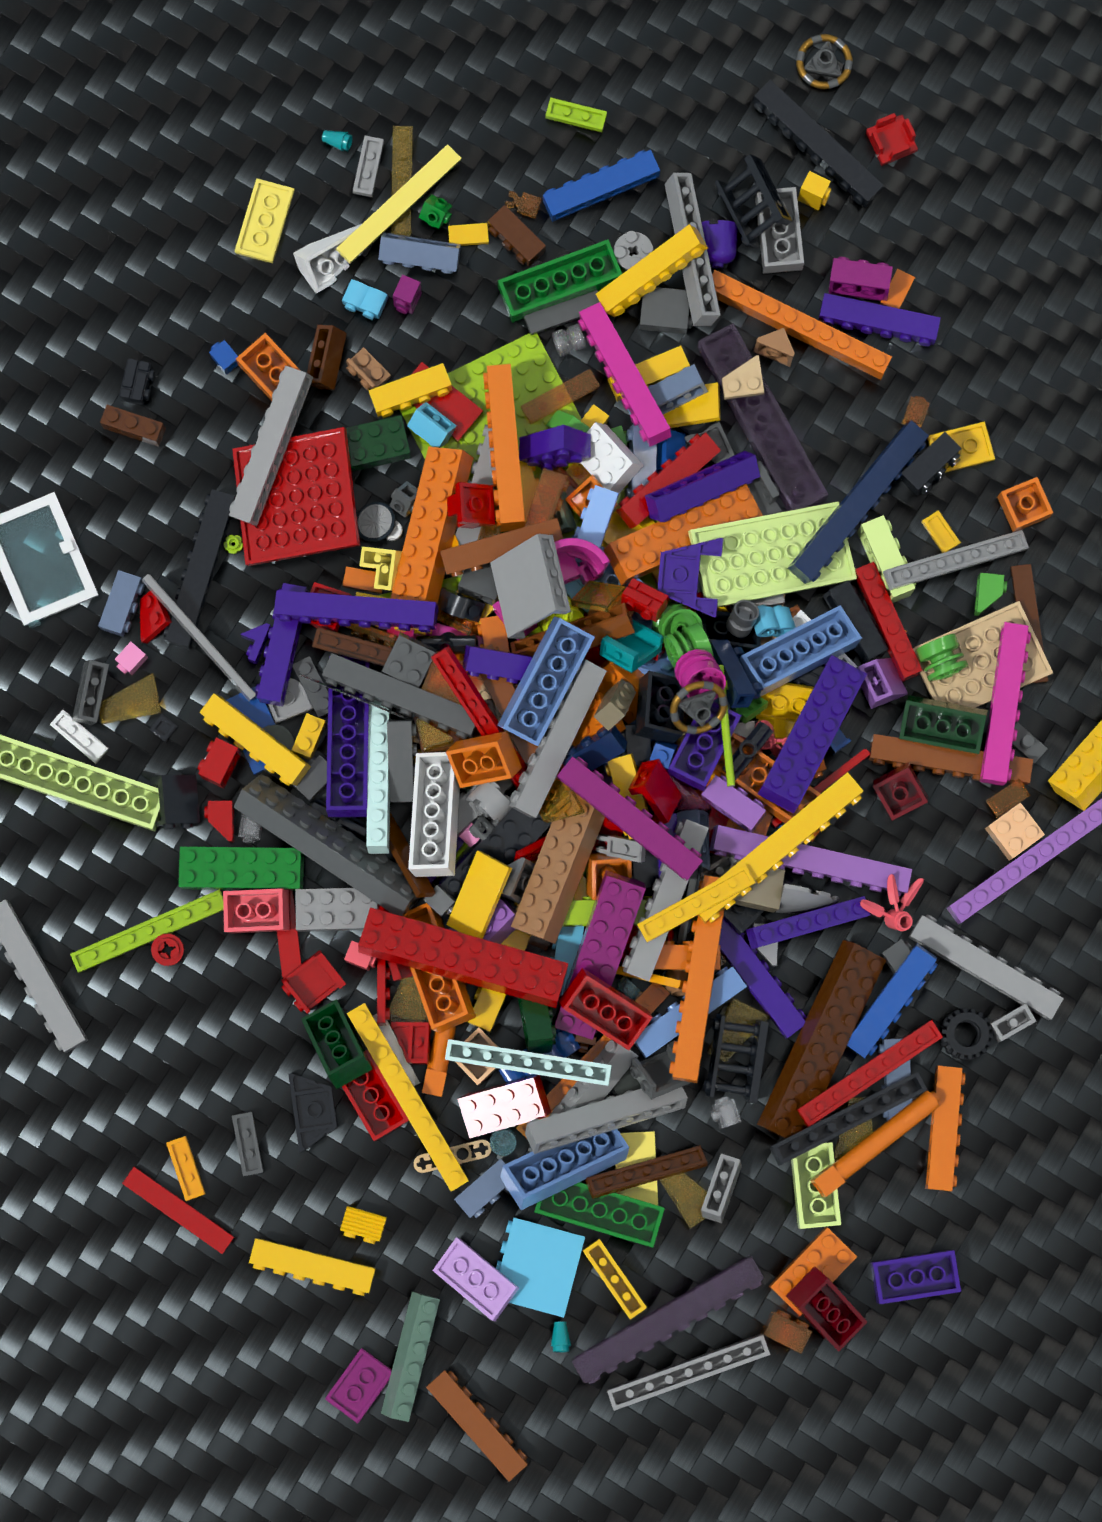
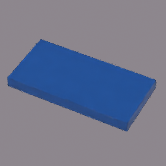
(259, 714)

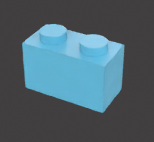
(431, 425)

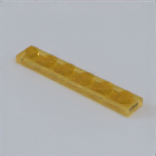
(402, 172)

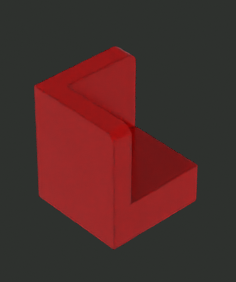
(399, 971)

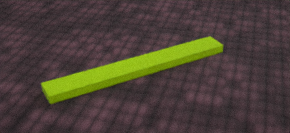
(148, 931)

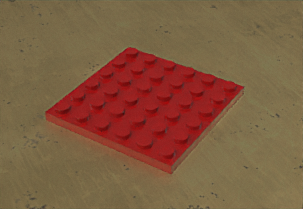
(308, 503)

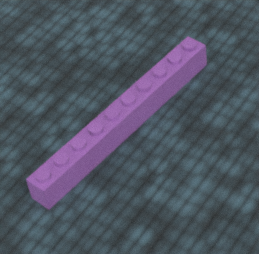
(815, 860)
(1027, 863)

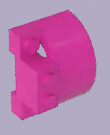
(593, 560)

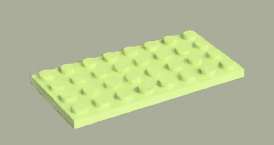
(759, 553)

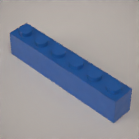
(601, 185)
(891, 1000)

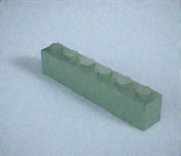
(410, 1356)

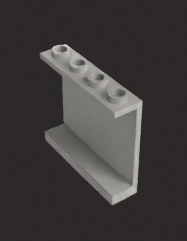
(529, 584)

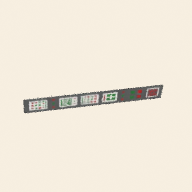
(353, 696)

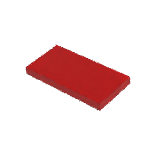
(455, 408)

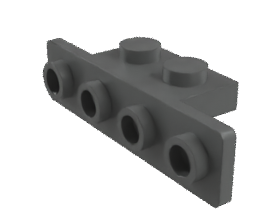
(765, 492)

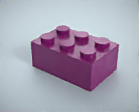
(860, 279)

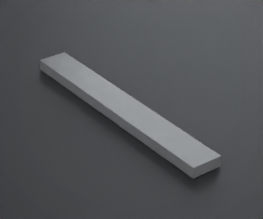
(955, 560)
(200, 639)

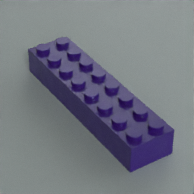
(812, 734)
(347, 753)

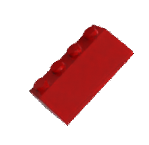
(375, 1102)

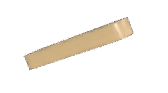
(454, 1149)

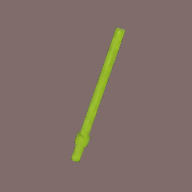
(727, 744)

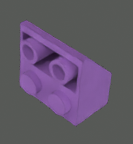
(881, 682)

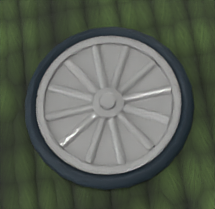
(375, 521)

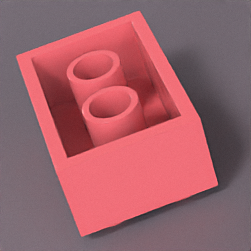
(256, 910)

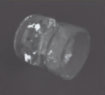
(568, 340)

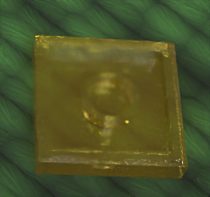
(598, 596)

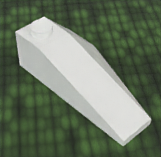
(321, 261)

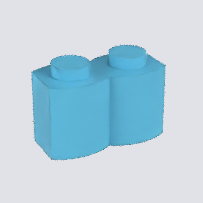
(364, 299)
(773, 621)

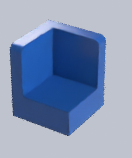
(838, 742)

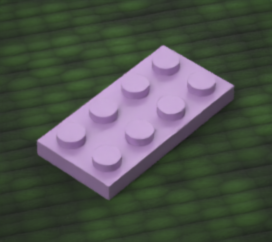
(475, 1279)

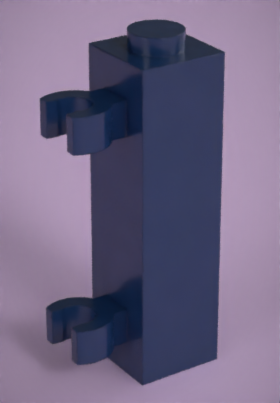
(740, 690)

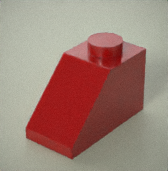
(221, 817)

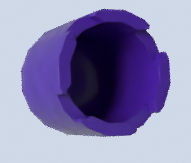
(721, 242)

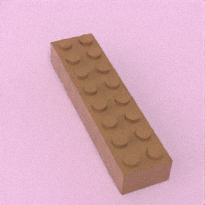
(558, 874)

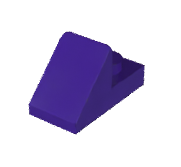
(259, 636)

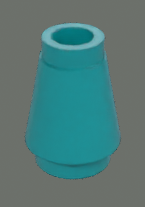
(338, 139)
(560, 1337)

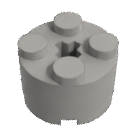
(631, 243)
(489, 802)

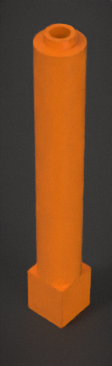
(437, 1066)
(837, 1173)

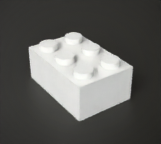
(610, 459)

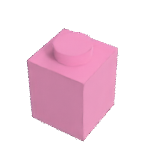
(130, 659)

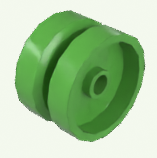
(675, 619)

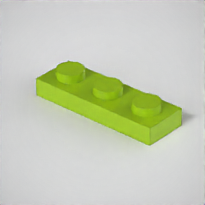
(576, 114)

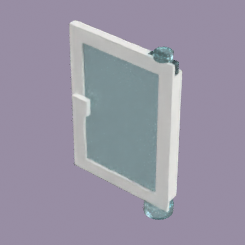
(42, 561)

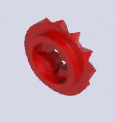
(163, 957)

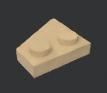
(744, 380)

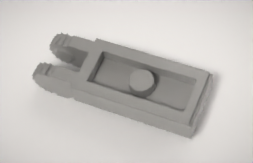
(621, 848)

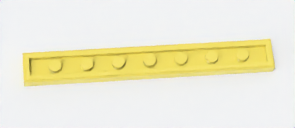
(398, 204)

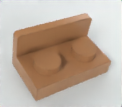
(367, 369)

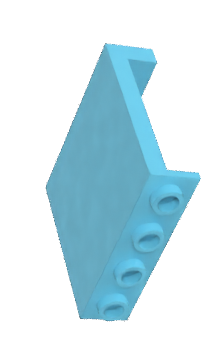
(540, 1264)

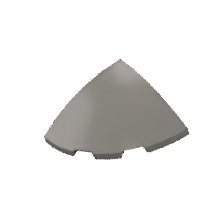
(800, 900)

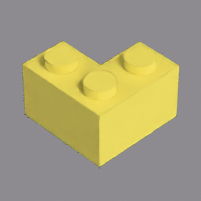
(385, 563)

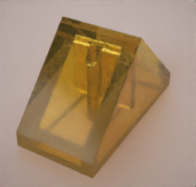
(432, 738)

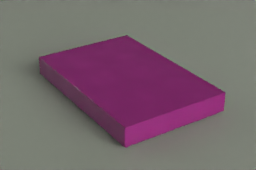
(359, 1385)

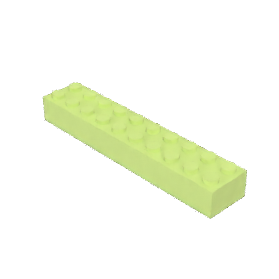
(79, 783)

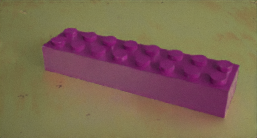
(630, 819)
(603, 940)

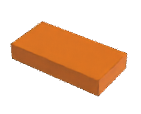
(898, 289)
(360, 580)

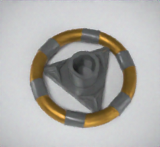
(824, 61)
(698, 707)

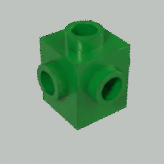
(436, 211)

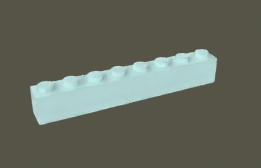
(378, 782)
(528, 1062)

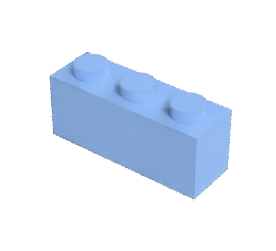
(597, 515)

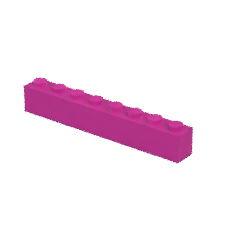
(624, 374)
(1004, 704)

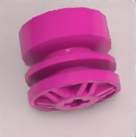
(698, 666)

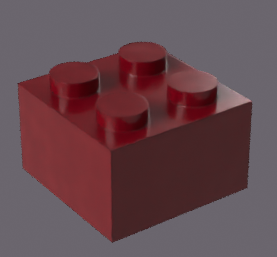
(900, 791)

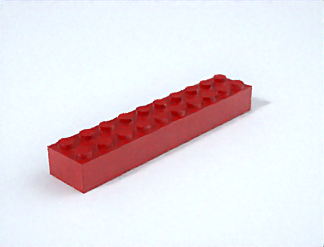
(463, 957)

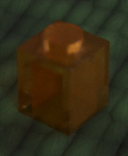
(916, 410)

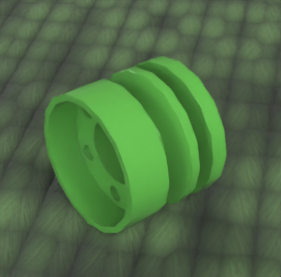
(693, 639)
(941, 656)

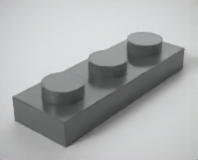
(316, 693)
(247, 1144)

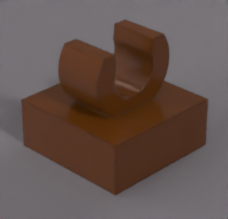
(585, 1042)

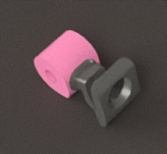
(474, 832)

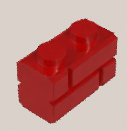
(644, 600)

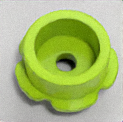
(238, 544)

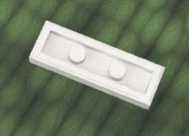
(79, 736)

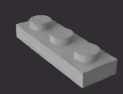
(368, 166)

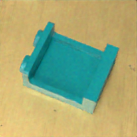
(634, 649)

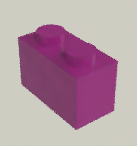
(407, 294)

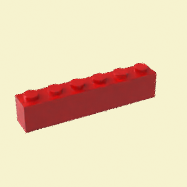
(687, 462)
(887, 621)

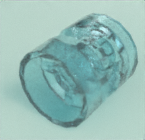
(628, 988)
(503, 1142)

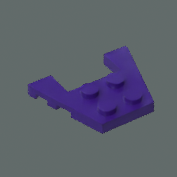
(680, 574)

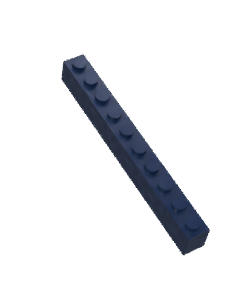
(857, 502)

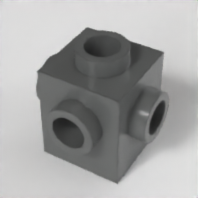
(403, 499)

